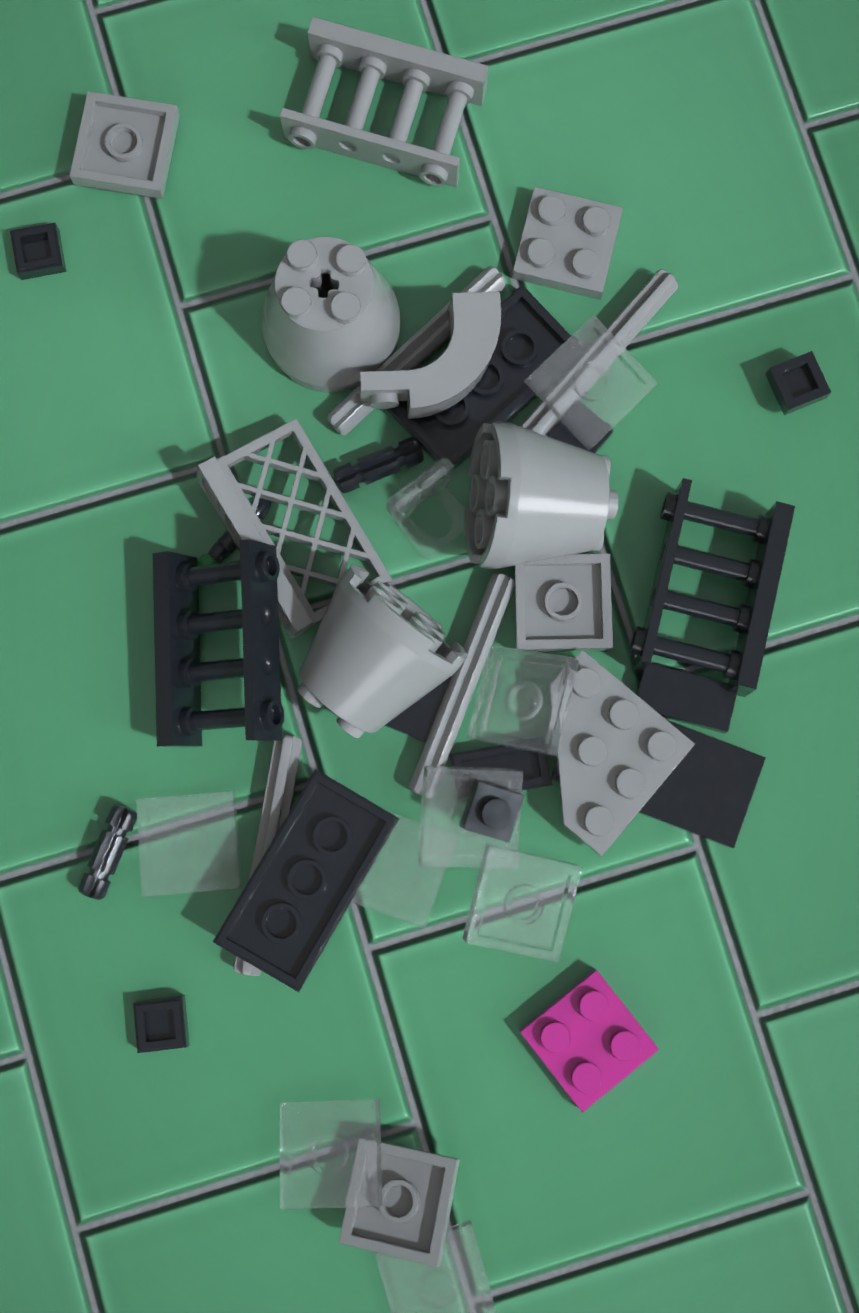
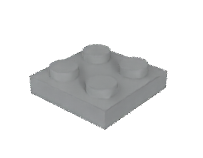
(125, 145)
(567, 243)
(564, 604)
(414, 1207)

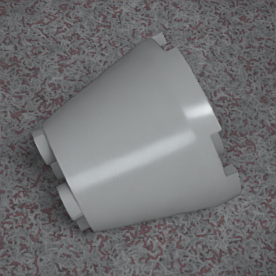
(329, 315)
(534, 497)
(374, 655)

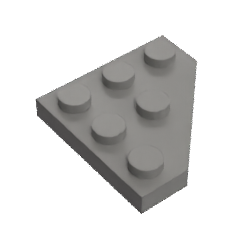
(611, 755)

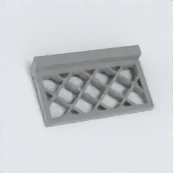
(243, 523)

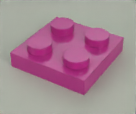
(588, 1040)

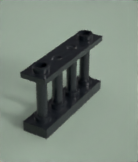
(759, 575)
(178, 646)

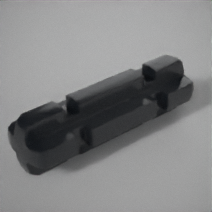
(378, 465)
(107, 852)

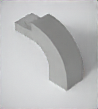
(438, 386)

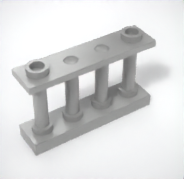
(399, 62)

